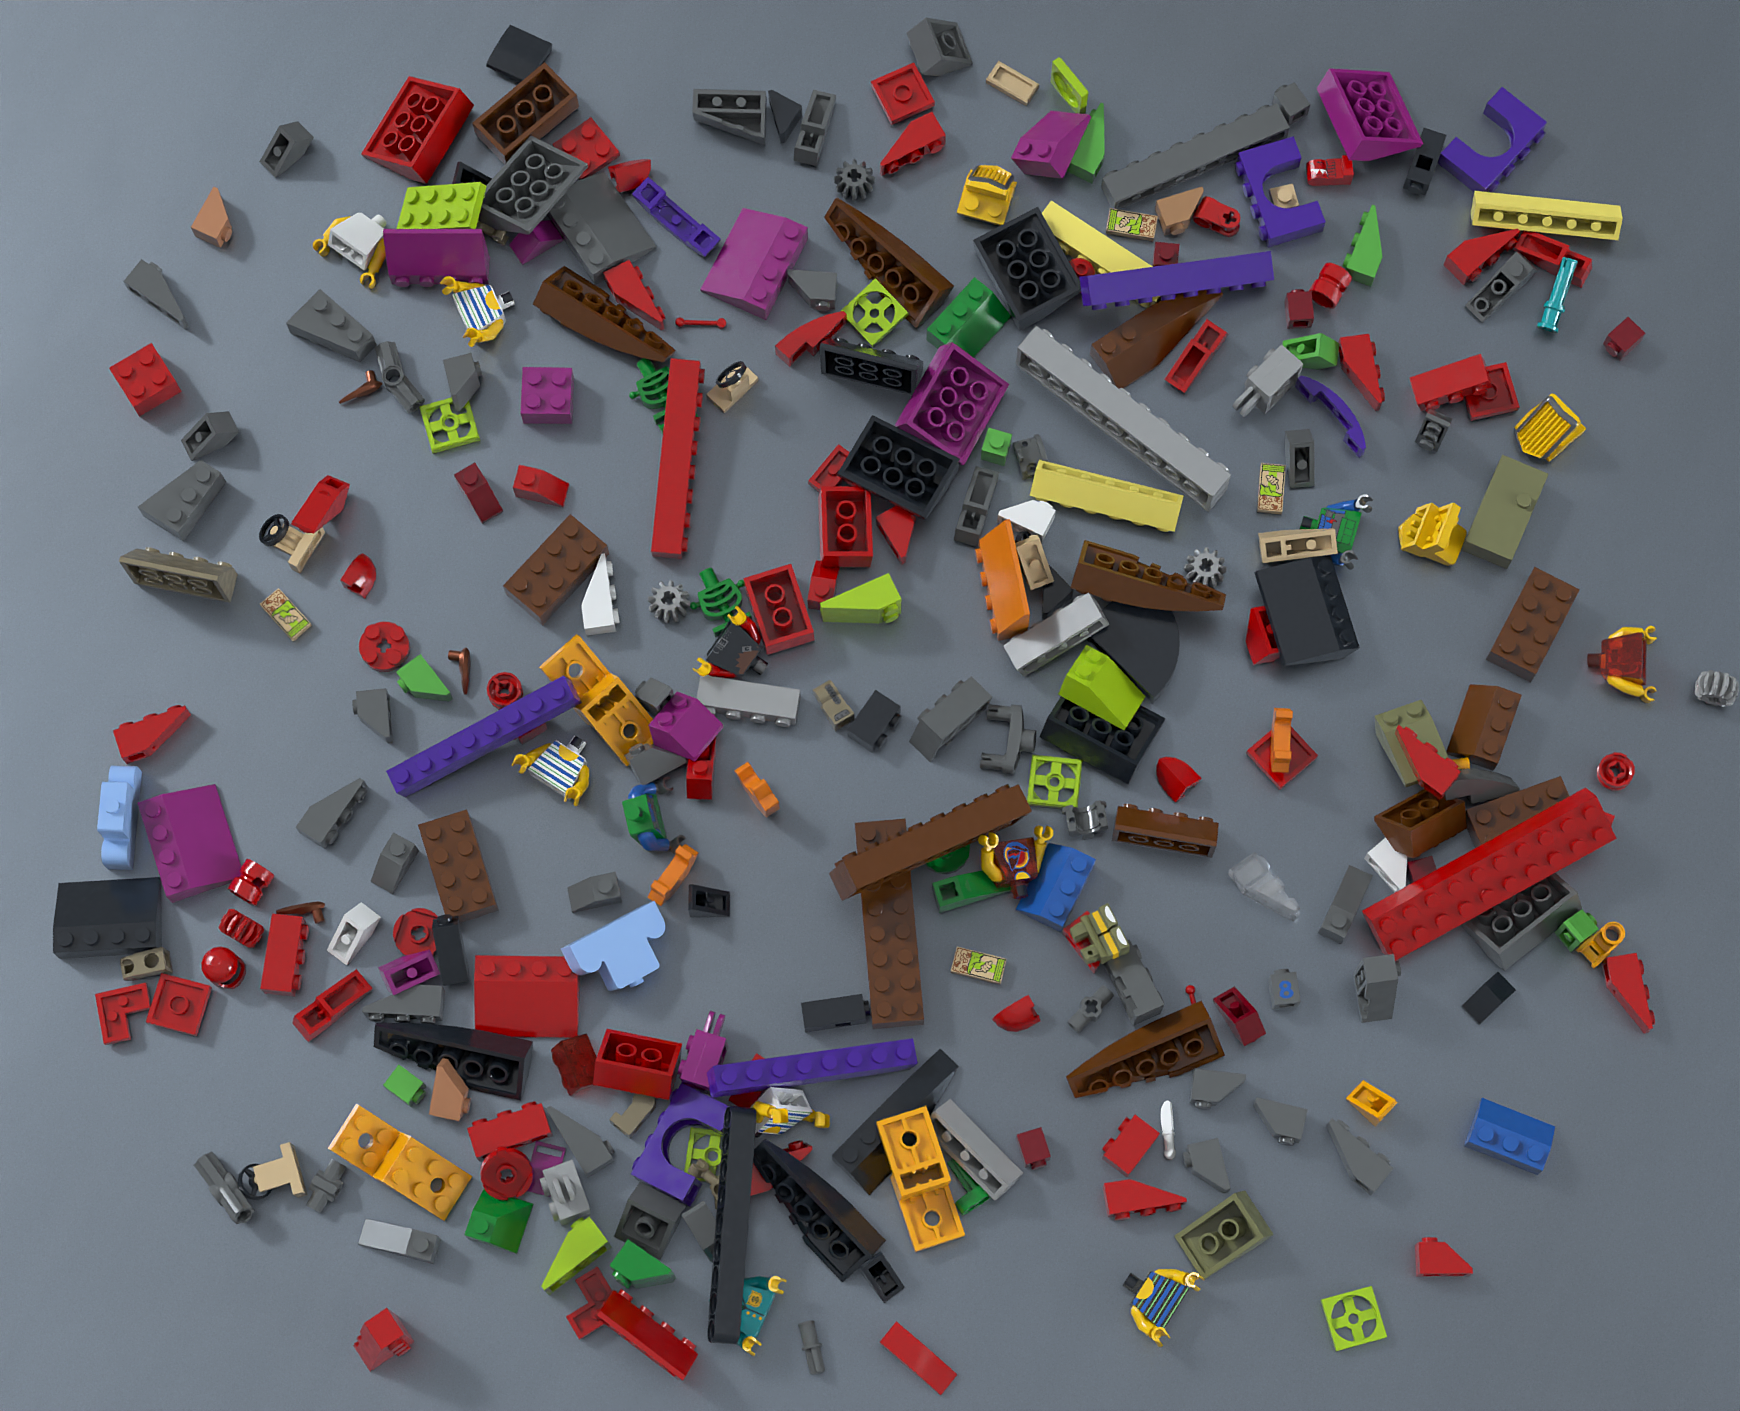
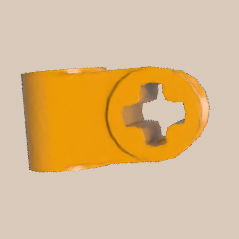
(1598, 946)

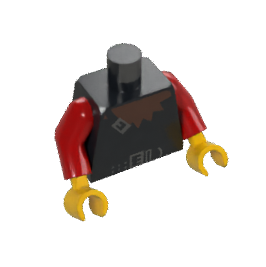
(734, 650)

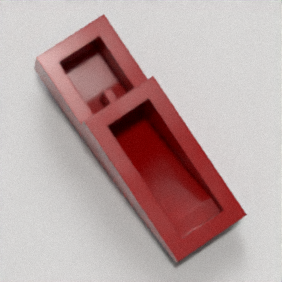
(1549, 253)
(809, 337)
(1196, 356)
(331, 1005)
(918, 1358)

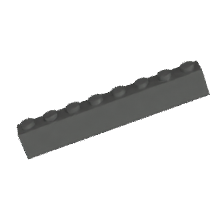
(1193, 157)

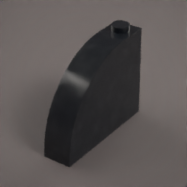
(1141, 645)

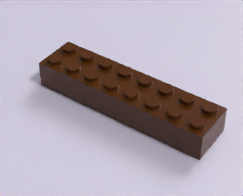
(929, 840)
(890, 939)

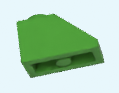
(1314, 351)
(422, 681)
(1577, 930)

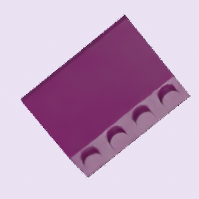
(1367, 113)
(432, 254)
(755, 261)
(953, 402)
(190, 841)

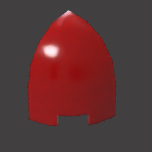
(630, 173)
(360, 576)
(1175, 777)
(1017, 1016)

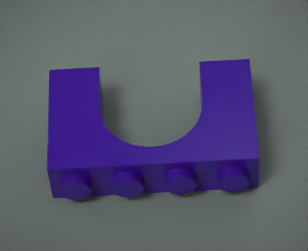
(1484, 172)
(1276, 223)
(654, 1166)

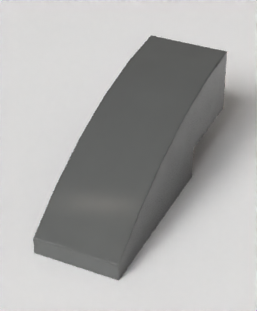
(814, 127)
(976, 506)
(1481, 785)

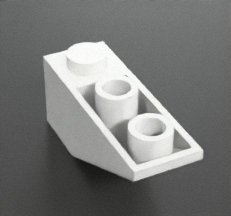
(597, 604)

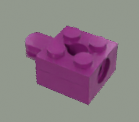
(703, 1053)

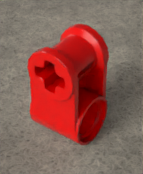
(1215, 215)

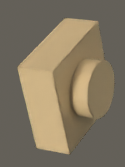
(1284, 196)

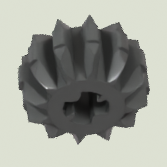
(847, 173)

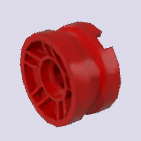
(499, 682)
(1606, 775)

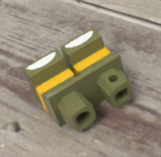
(1103, 934)

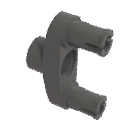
(1018, 740)

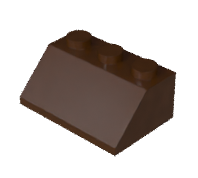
(1483, 724)
(1421, 822)

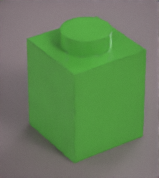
(996, 446)
(405, 1086)

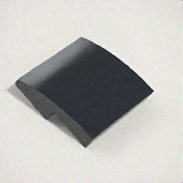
(518, 53)

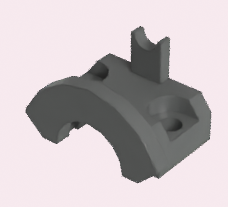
(1029, 455)
(1086, 819)

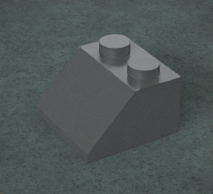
(938, 47)
(650, 1219)

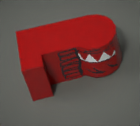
(1330, 171)

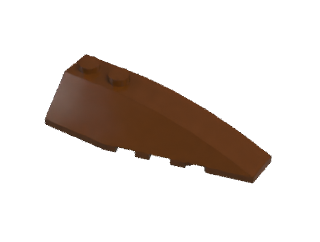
(891, 261)
(590, 312)
(1149, 337)
(1124, 579)
(1155, 1050)

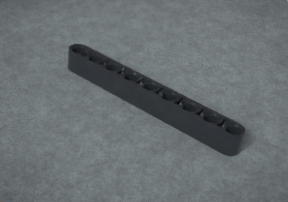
(731, 1225)

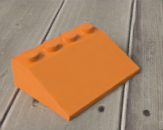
(1003, 582)

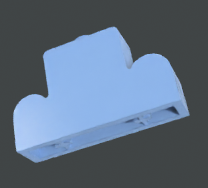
(119, 816)
(619, 948)

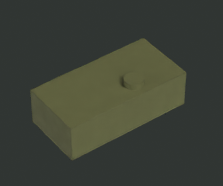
(1504, 511)

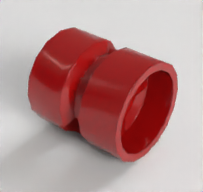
(1328, 287)
(251, 882)

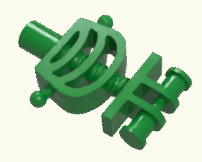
(651, 388)
(715, 592)

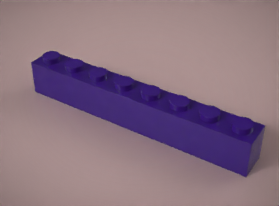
(1175, 279)
(484, 736)
(811, 1067)

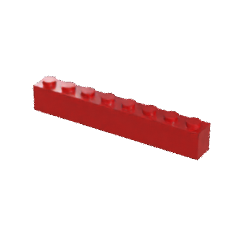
(676, 459)

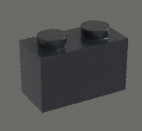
(874, 721)

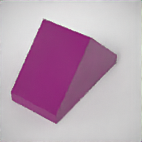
(537, 242)

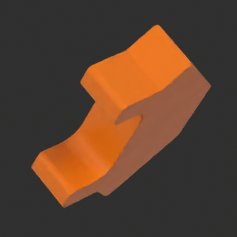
(1281, 739)
(757, 790)
(673, 875)

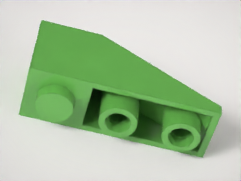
(1091, 150)
(1367, 252)

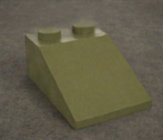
(1420, 721)
(1223, 1234)

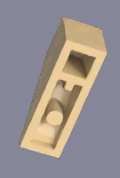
(1296, 544)

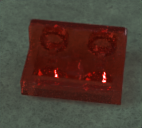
(575, 1063)

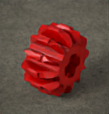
(241, 928)

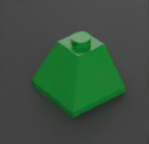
(499, 1222)

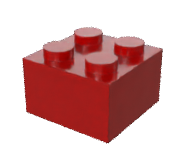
(145, 379)

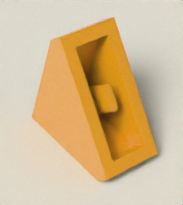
(1371, 1102)

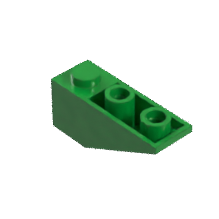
(964, 890)

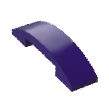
(675, 219)
(1315, 390)

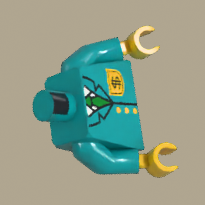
(755, 1307)

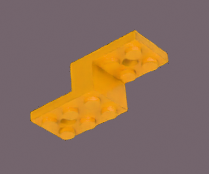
(605, 699)
(400, 1162)
(920, 1179)

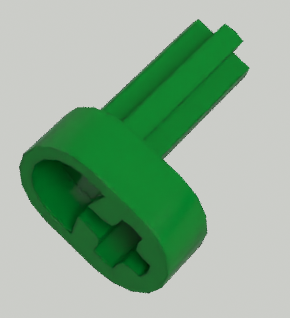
(975, 1193)

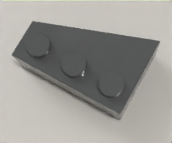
(732, 111)
(332, 327)

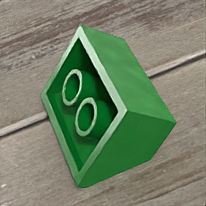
(969, 319)
(639, 1269)

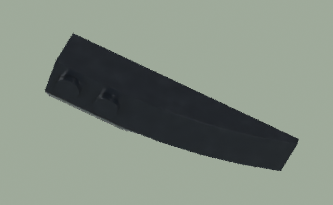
(481, 1058)
(863, 1152)
(824, 1216)

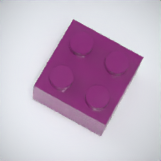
(547, 395)

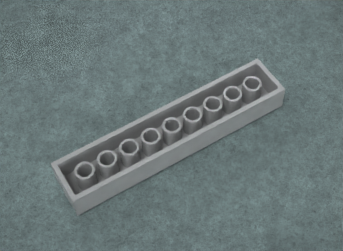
(1123, 418)

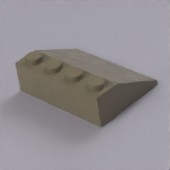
(180, 574)

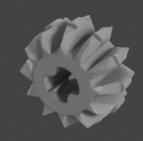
(1210, 560)
(676, 595)
(1716, 688)

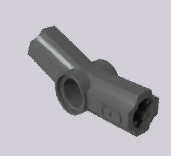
(391, 366)
(224, 1188)

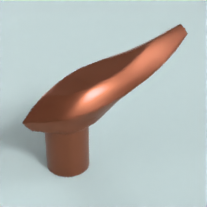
(365, 389)
(464, 665)
(311, 907)

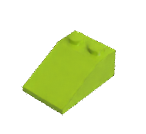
(867, 603)
(1101, 688)
(579, 1249)

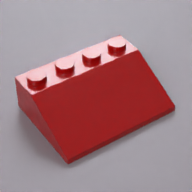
(418, 128)
(526, 996)
(646, 1334)

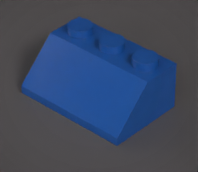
(1056, 886)
(1510, 1136)

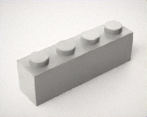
(1056, 634)
(749, 700)
(974, 1150)

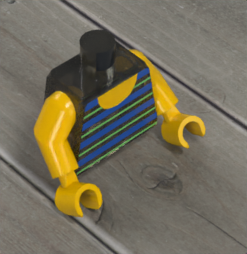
(1158, 1299)

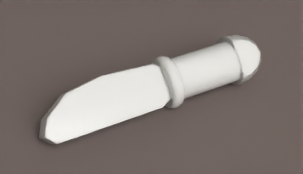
(1168, 1128)

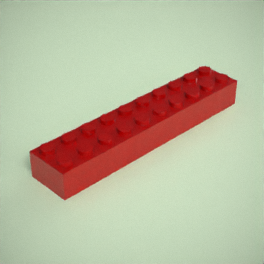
(1489, 874)

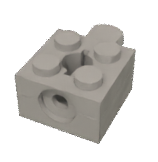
(1269, 381)
(566, 1193)

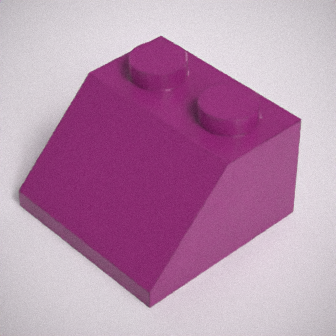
(684, 727)

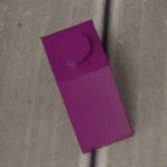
(408, 971)

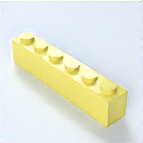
(1546, 215)
(1085, 242)
(1106, 496)

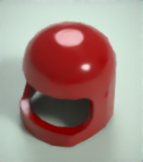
(220, 965)

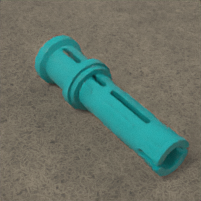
(1555, 306)

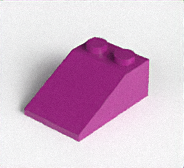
(1050, 144)

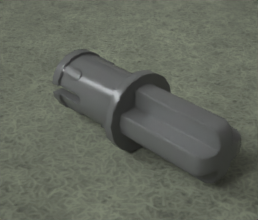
(811, 1347)

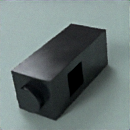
(1424, 162)
(450, 949)
(835, 1012)

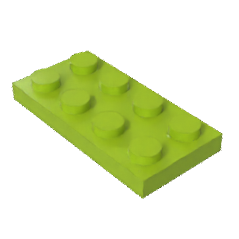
(442, 206)

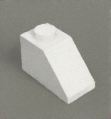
(1030, 517)
(1388, 864)
(353, 932)

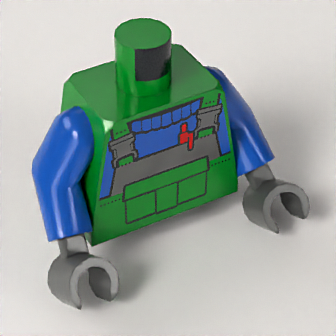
(1345, 519)
(645, 817)

